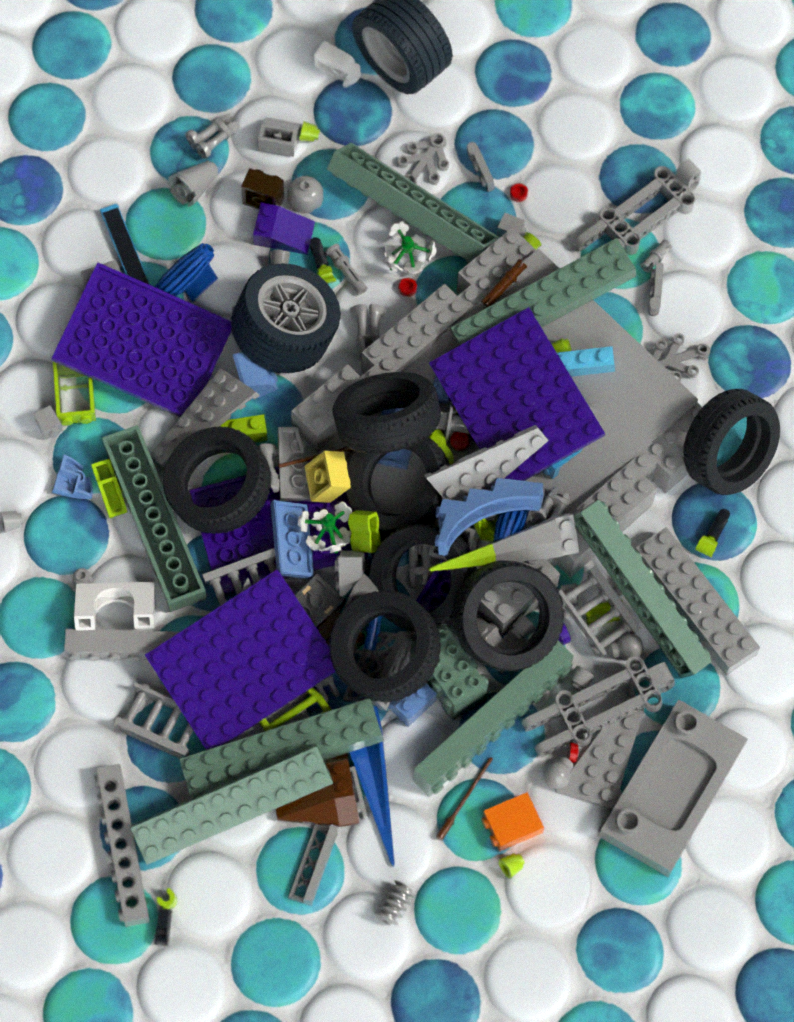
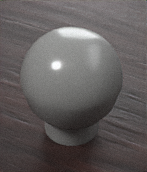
(627, 646)
(558, 773)

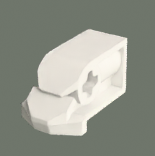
(337, 64)

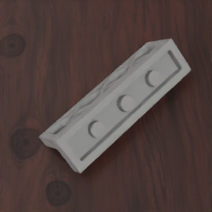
(321, 863)

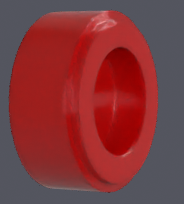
(518, 192)
(407, 287)
(459, 441)
(572, 752)

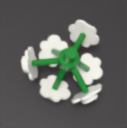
(409, 245)
(326, 522)

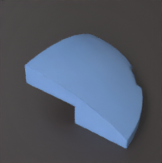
(72, 480)

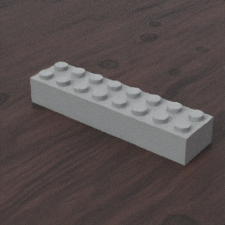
(698, 602)

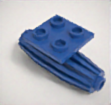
(190, 273)
(509, 524)

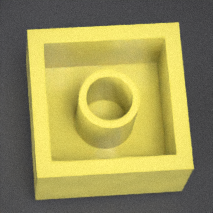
(327, 476)

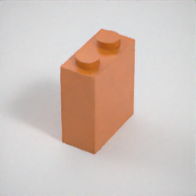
(512, 822)

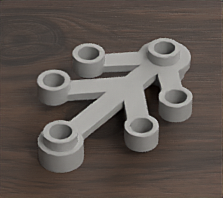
(426, 158)
(673, 360)

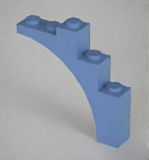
(479, 504)

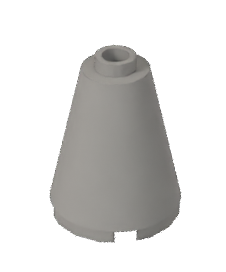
(192, 182)

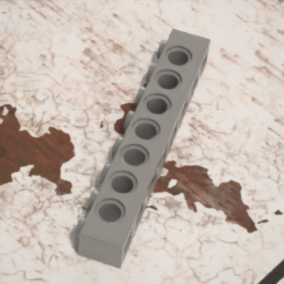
(113, 776)

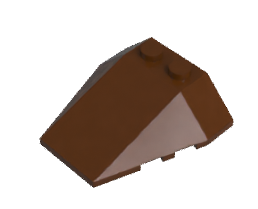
(328, 805)

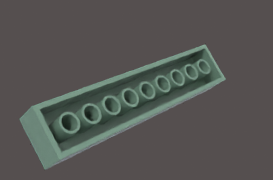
(410, 202)
(557, 292)
(154, 518)
(641, 589)
(492, 720)
(333, 732)
(231, 804)

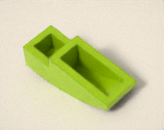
(109, 488)

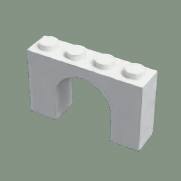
(93, 596)

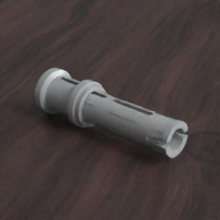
(342, 262)

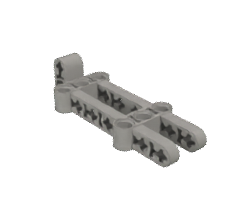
(684, 181)
(660, 682)

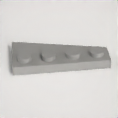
(292, 477)

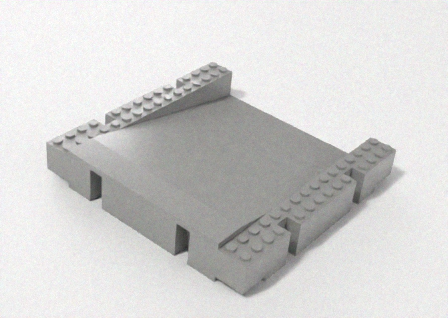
(637, 407)

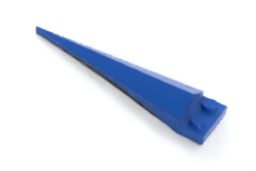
(372, 774)

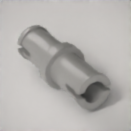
(656, 255)

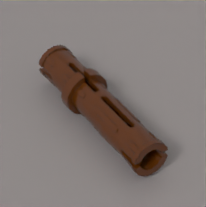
(508, 278)

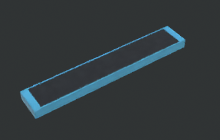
(123, 243)

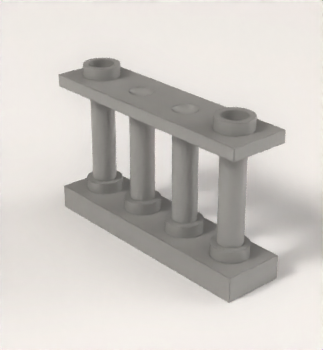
(233, 569)
(617, 609)
(144, 732)

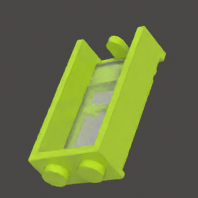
(73, 396)

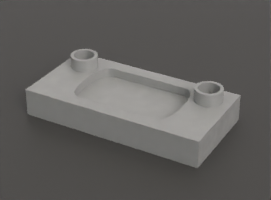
(673, 788)

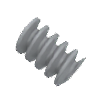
(394, 903)

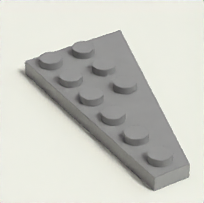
(210, 409)
(486, 465)
(603, 765)

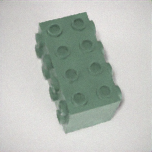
(456, 676)

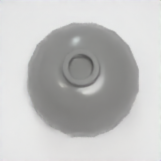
(305, 194)

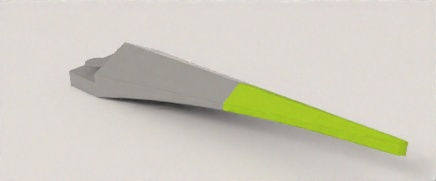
(542, 541)

